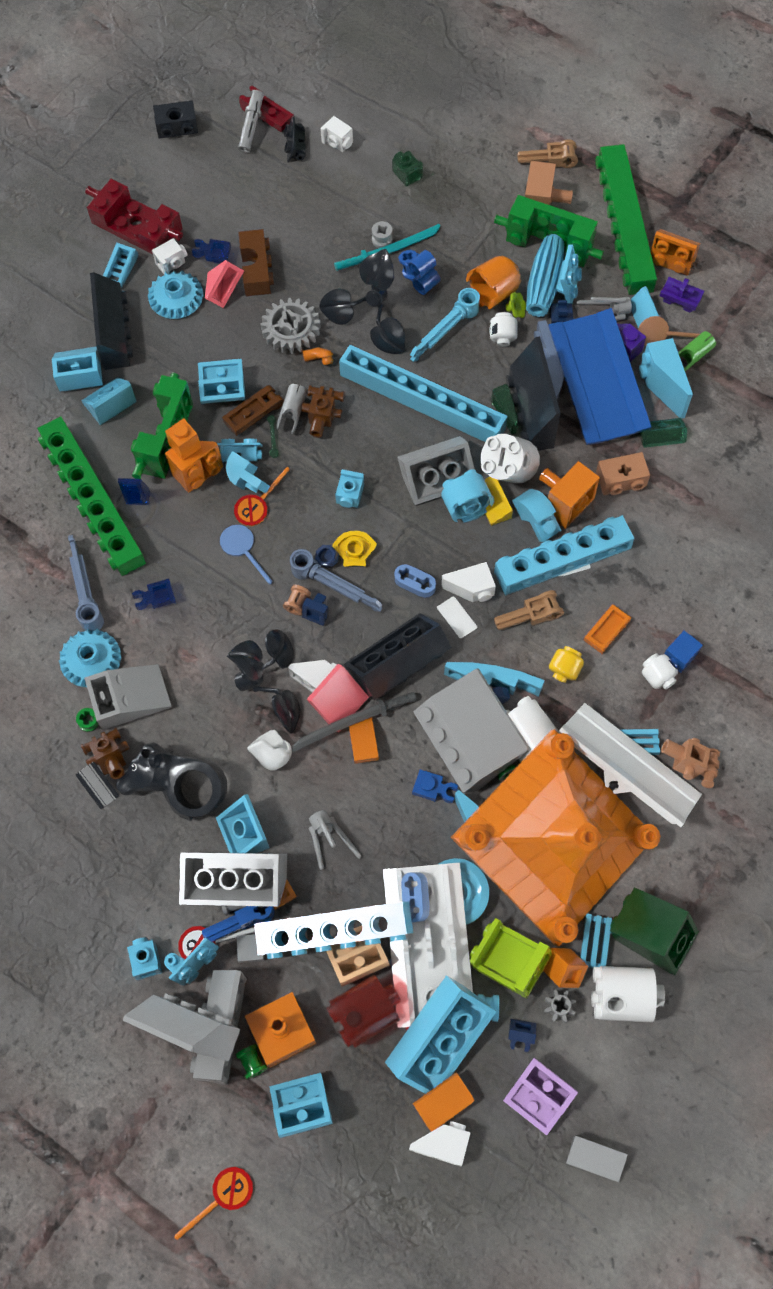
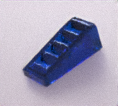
(134, 491)

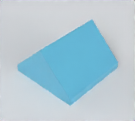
(110, 400)
(242, 828)

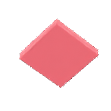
(337, 695)

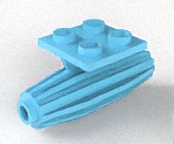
(552, 275)

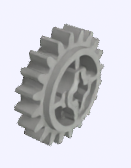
(291, 320)

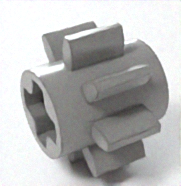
(552, 1007)

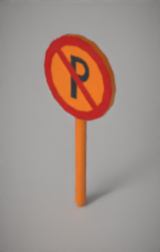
(252, 509)
(231, 1191)

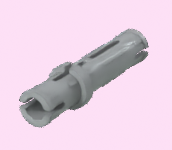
(252, 114)

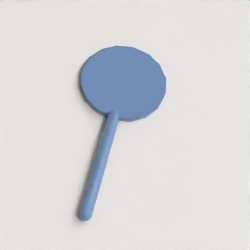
(238, 541)

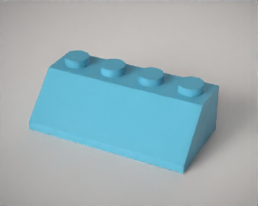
(440, 1036)

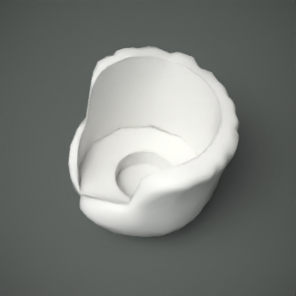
(271, 750)

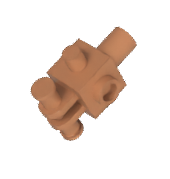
(694, 760)

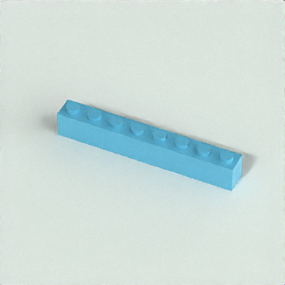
(421, 394)

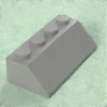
(232, 878)
(224, 999)
(185, 1026)

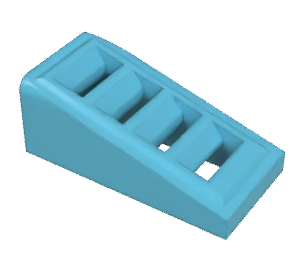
(118, 251)

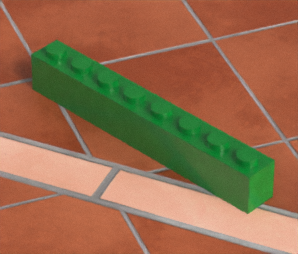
(626, 219)

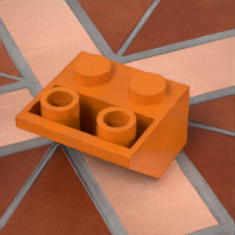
(674, 251)
(197, 467)

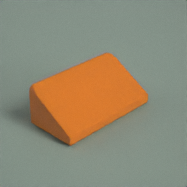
(443, 1102)

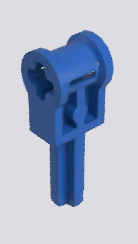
(242, 919)

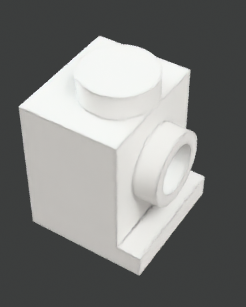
(337, 134)
(169, 256)

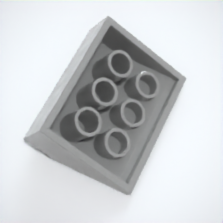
(471, 731)

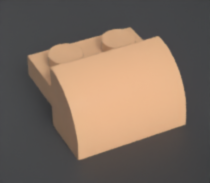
(358, 961)

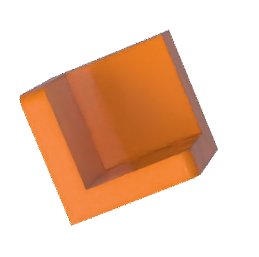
(565, 968)

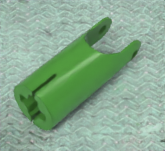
(697, 348)

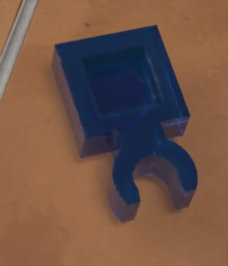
(215, 251)
(158, 594)

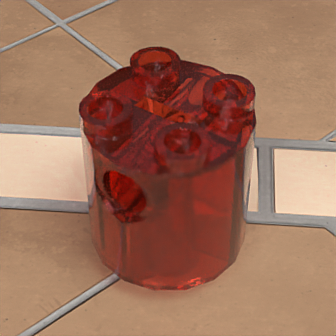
(374, 1006)

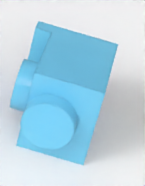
(349, 489)
(150, 965)

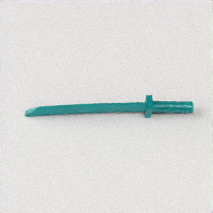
(390, 248)

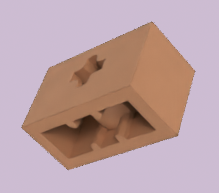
(623, 474)

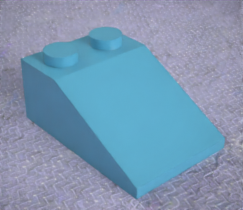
(666, 376)

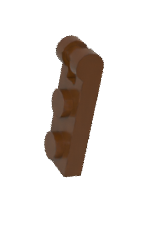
(252, 410)

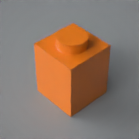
(183, 439)

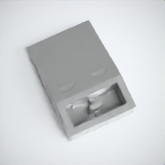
(127, 694)

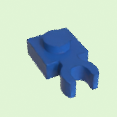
(430, 785)

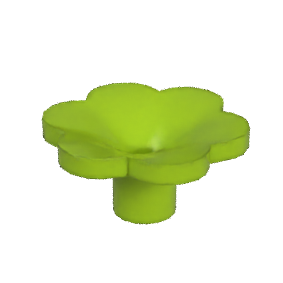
(516, 305)

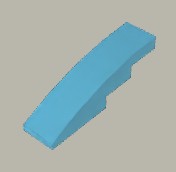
(497, 676)

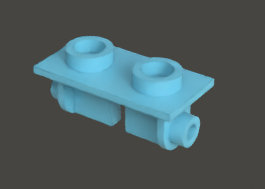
(248, 449)

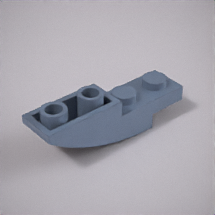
(551, 356)

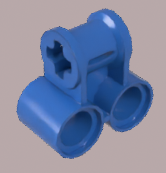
(420, 269)

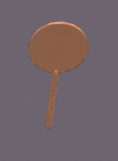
(657, 329)

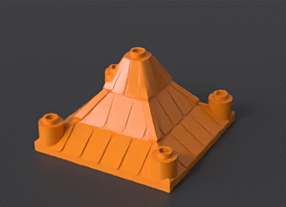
(554, 837)

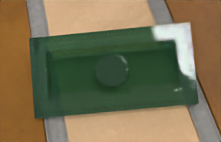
(664, 433)

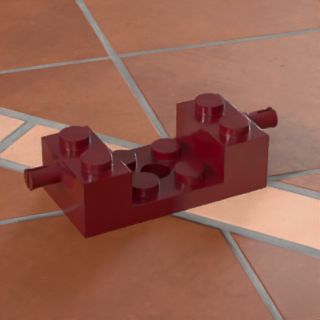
(116, 211)

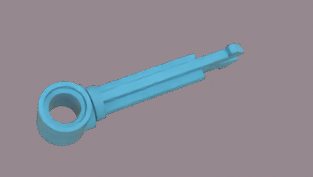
(460, 311)

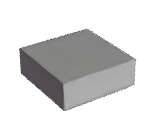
(247, 949)

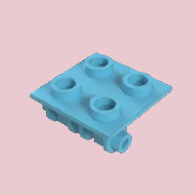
(187, 969)

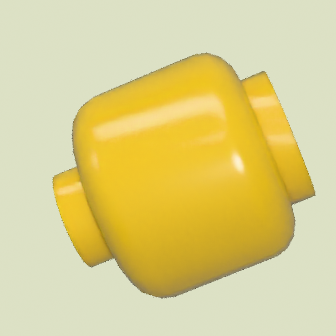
(566, 664)

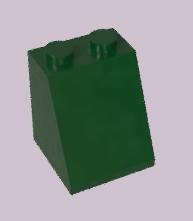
(654, 929)

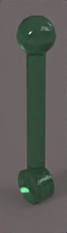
(273, 452)

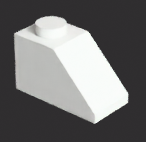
(470, 583)
(310, 673)
(444, 1143)

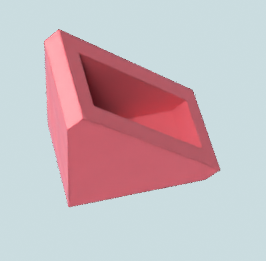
(222, 282)

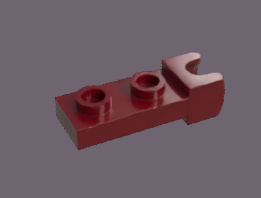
(270, 111)

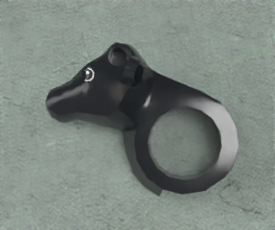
(163, 771)

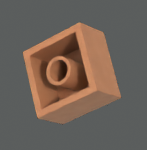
(541, 186)

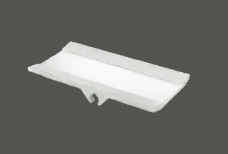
(631, 766)
(436, 945)

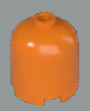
(494, 280)

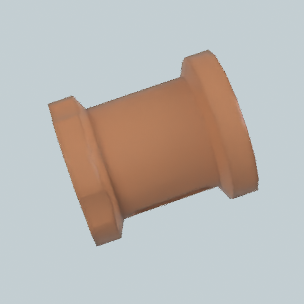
(300, 593)

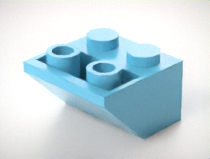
(77, 369)

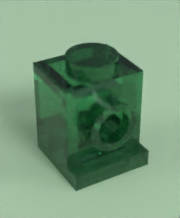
(404, 164)

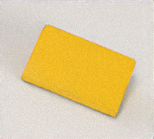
(501, 508)

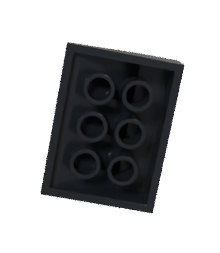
(534, 396)

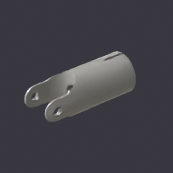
(293, 404)

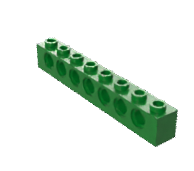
(57, 433)

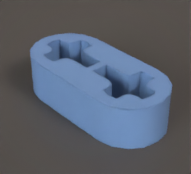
(415, 579)
(416, 896)

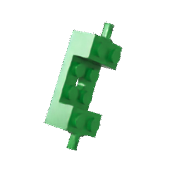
(536, 219)
(174, 405)

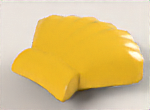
(354, 547)

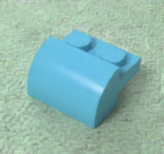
(221, 381)
(300, 1105)

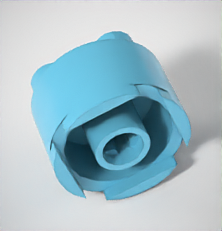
(467, 496)

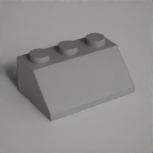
(431, 466)

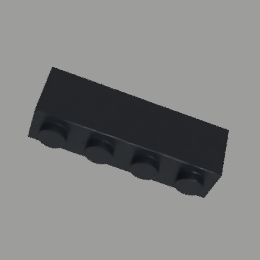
(110, 322)
(398, 656)

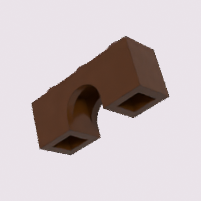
(256, 276)

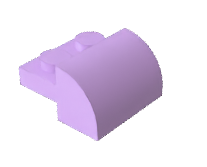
(540, 1096)

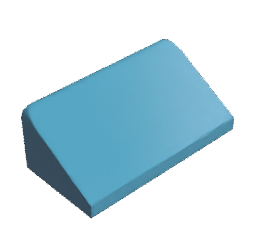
(642, 306)

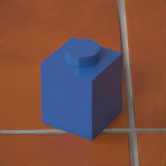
(683, 650)

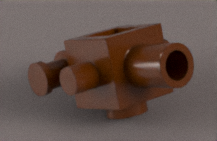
(322, 408)
(107, 753)

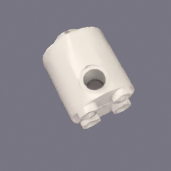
(509, 458)
(531, 722)
(626, 994)

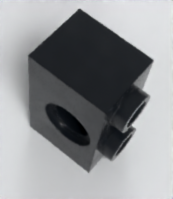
(175, 119)

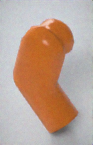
(317, 353)

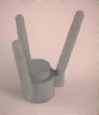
(619, 305)
(322, 825)

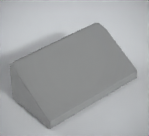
(596, 1158)

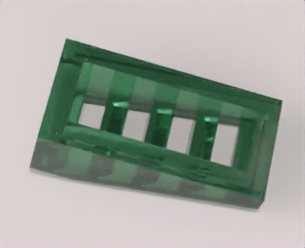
(503, 403)

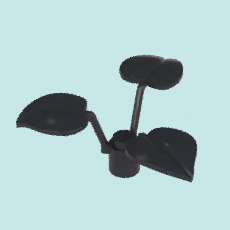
(378, 272)
(248, 659)

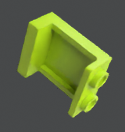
(510, 958)

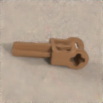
(555, 153)
(535, 609)

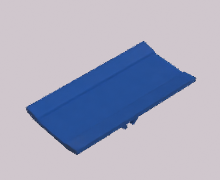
(599, 377)

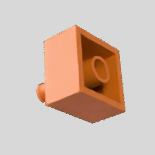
(571, 492)
(280, 1030)

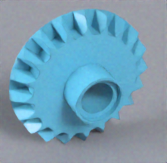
(175, 295)
(105, 657)
(474, 888)

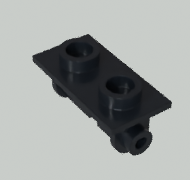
(293, 134)

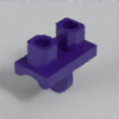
(681, 293)

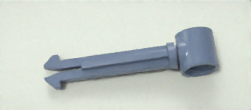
(315, 571)
(86, 602)

